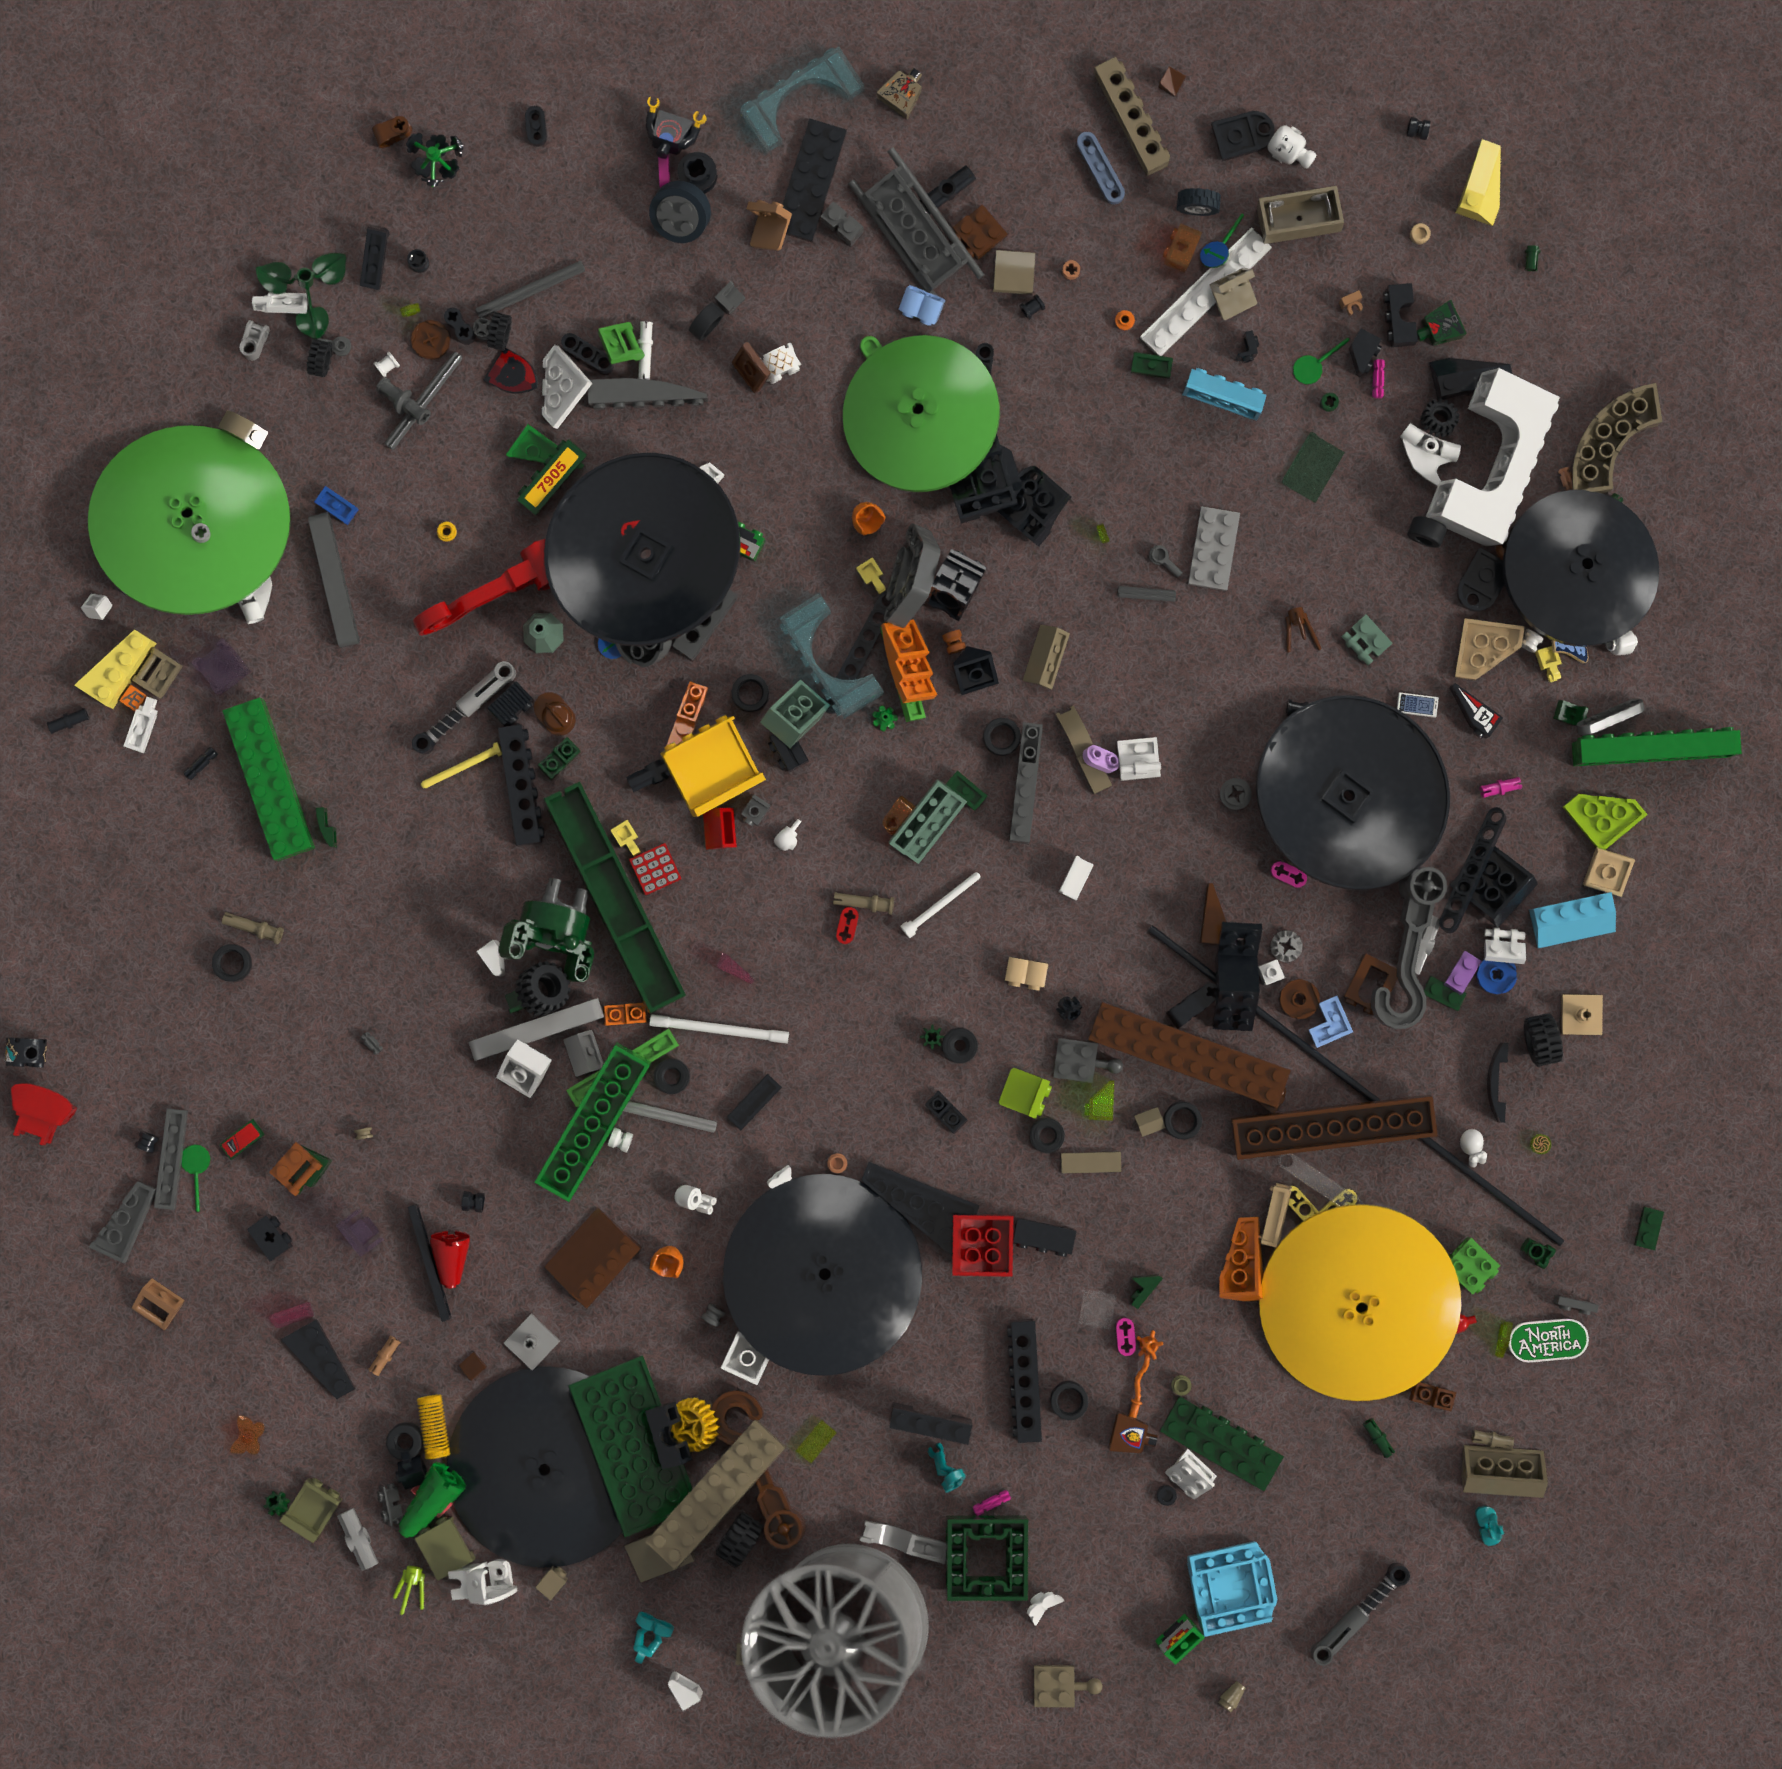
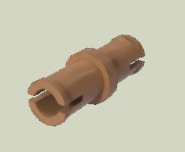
(384, 1355)

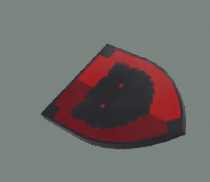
(512, 373)

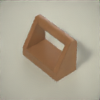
(161, 1297)

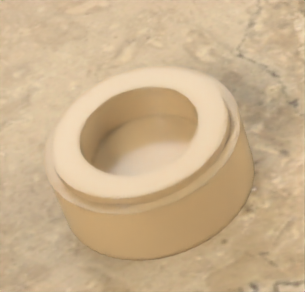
(1420, 233)

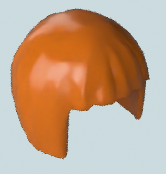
(867, 518)
(667, 1262)

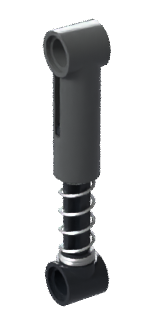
(1357, 1616)

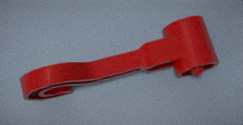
(512, 580)

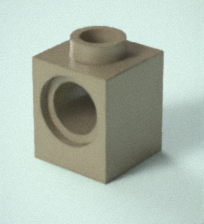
(552, 1582)

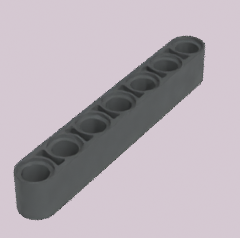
(334, 580)

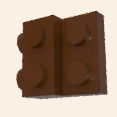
(979, 232)

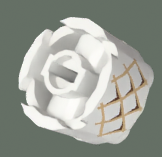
(780, 362)

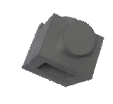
(762, 806)

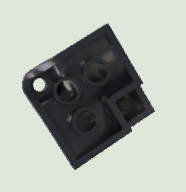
(1037, 506)

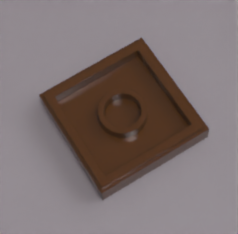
(751, 367)

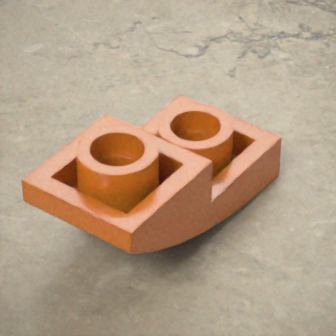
(624, 1014)

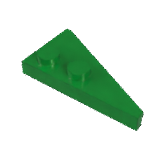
(533, 446)

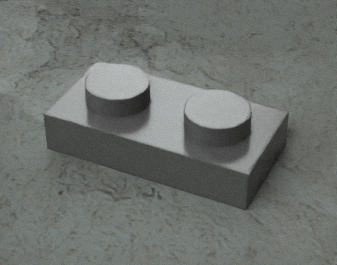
(1583, 1306)

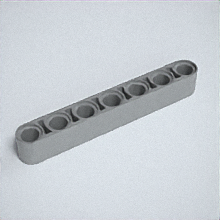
(536, 1029)

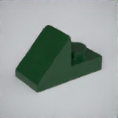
(1148, 1284)

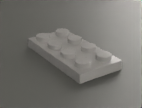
(1213, 548)

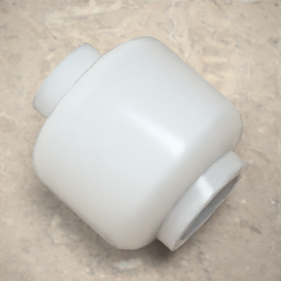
(1623, 645)

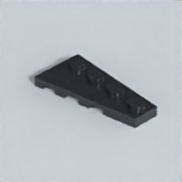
(318, 1355)

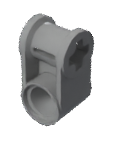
(255, 336)

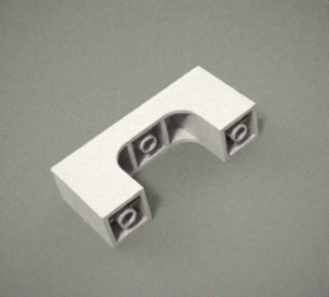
(1524, 418)

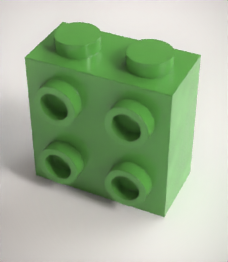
(1473, 1265)

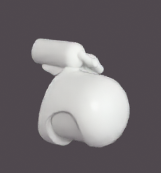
(1472, 1144)
(691, 1198)

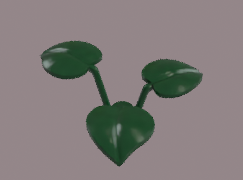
(277, 275)

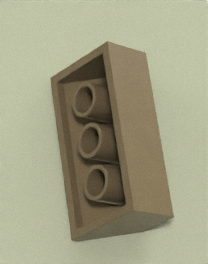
(1504, 1471)

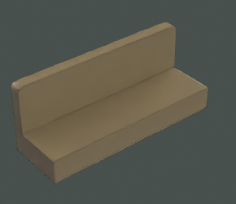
(1046, 656)

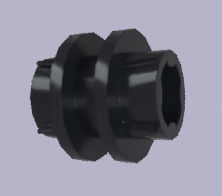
(693, 162)

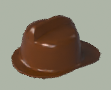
(554, 713)

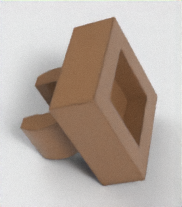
(1351, 300)

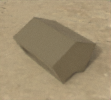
(1149, 1121)

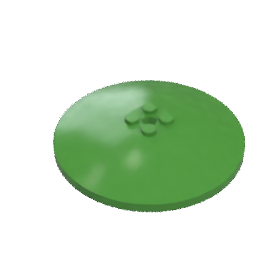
(929, 447)

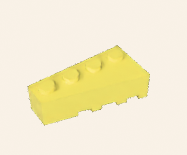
(114, 672)

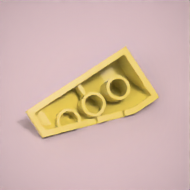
(1482, 190)

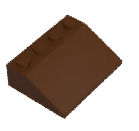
(592, 1257)

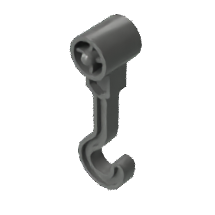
(1420, 894)

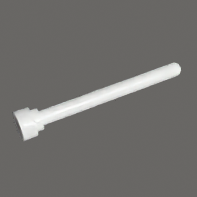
(910, 927)

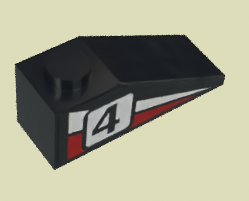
(1477, 714)

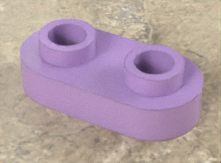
(1104, 759)

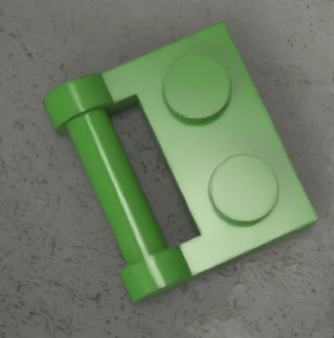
(615, 345)

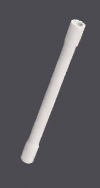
(771, 1035)

